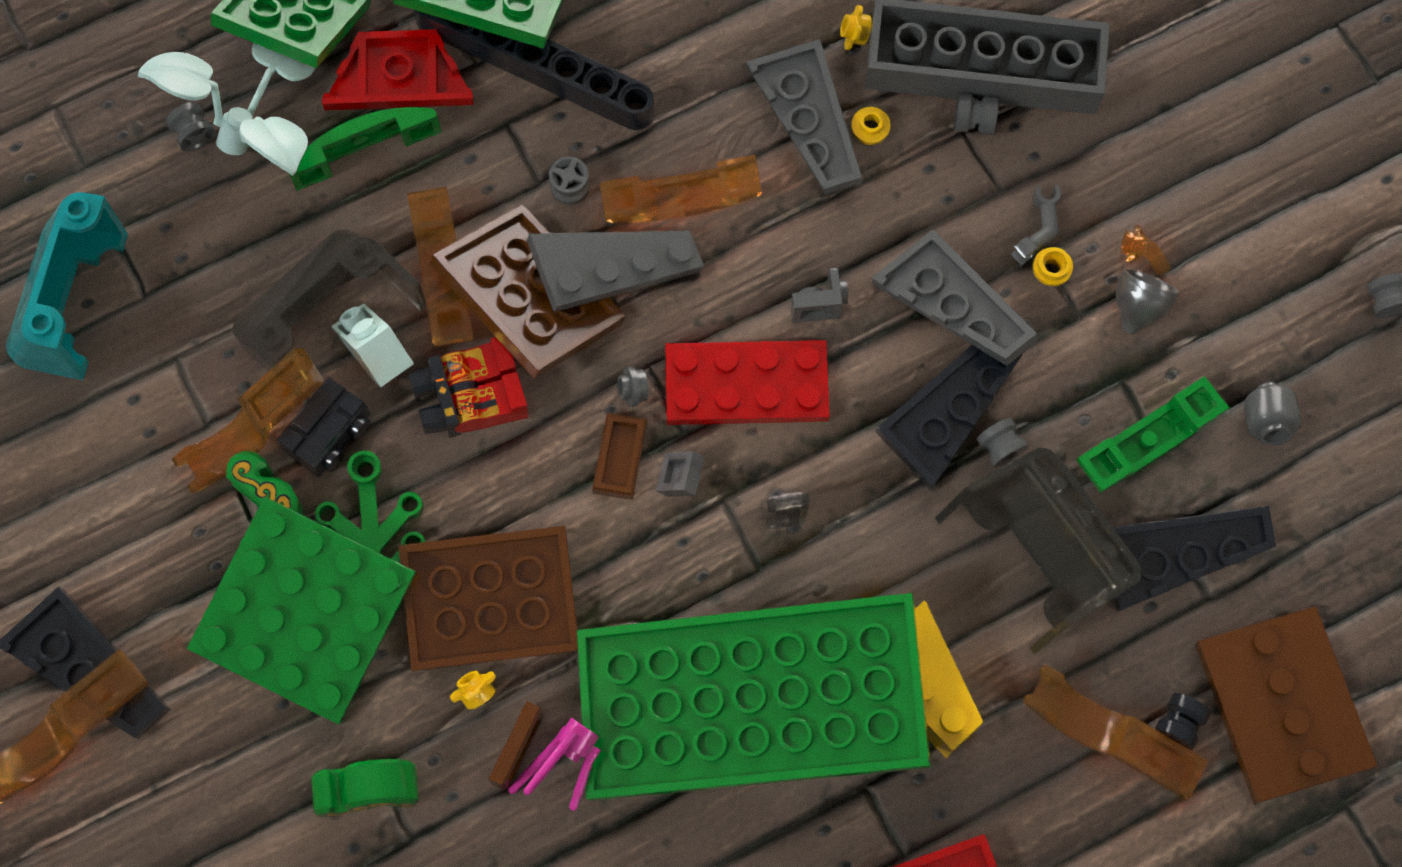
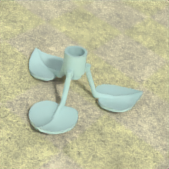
(272, 138)

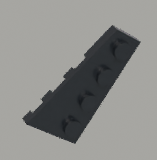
(943, 413)
(1191, 548)
(66, 646)

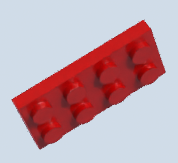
(747, 382)

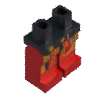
(473, 388)

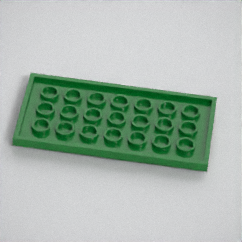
(754, 697)

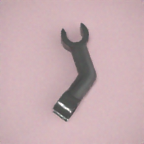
(1031, 245)

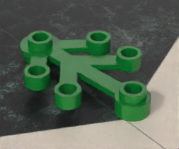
(371, 534)

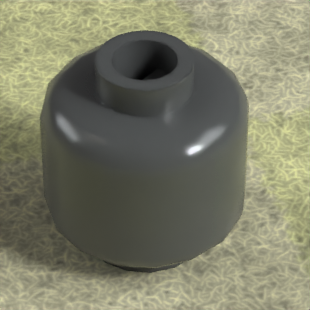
(1272, 413)

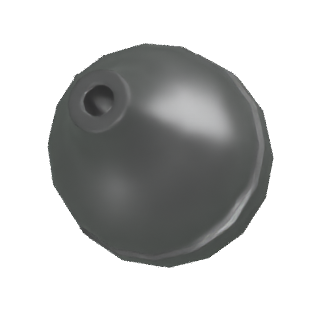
(1142, 299)

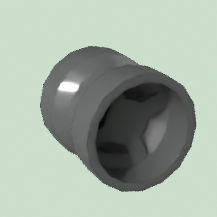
(976, 114)

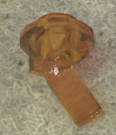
(1136, 244)

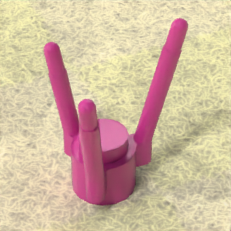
(572, 741)

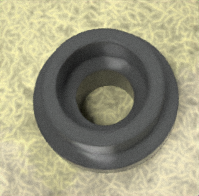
(633, 386)

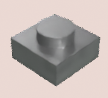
(680, 474)

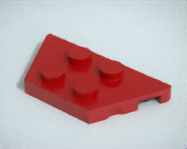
(397, 72)

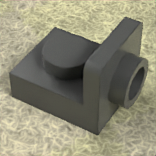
(820, 304)

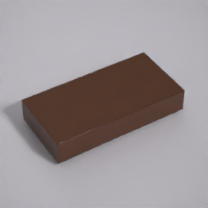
(619, 456)
(516, 746)

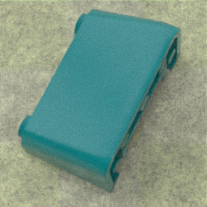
(75, 233)

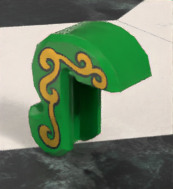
(252, 478)
(364, 787)

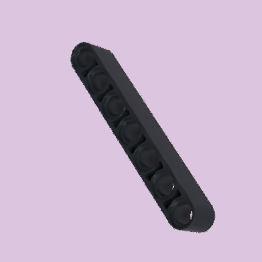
(546, 70)

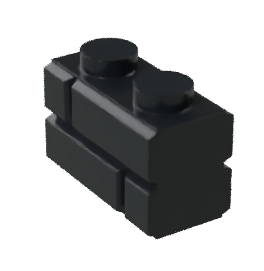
(325, 428)

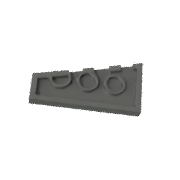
(807, 105)
(606, 264)
(952, 294)

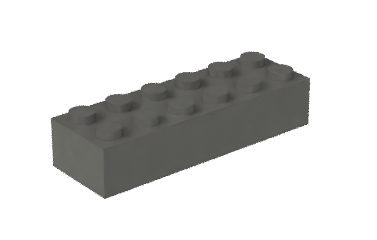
(987, 53)

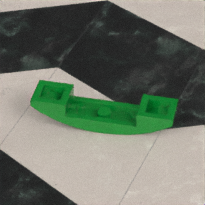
(362, 132)
(1153, 435)

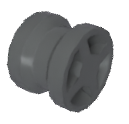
(190, 126)
(565, 172)
(1387, 295)
(1002, 442)

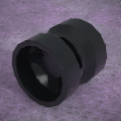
(1183, 720)

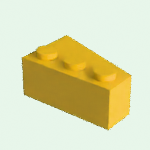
(948, 704)

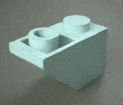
(372, 344)

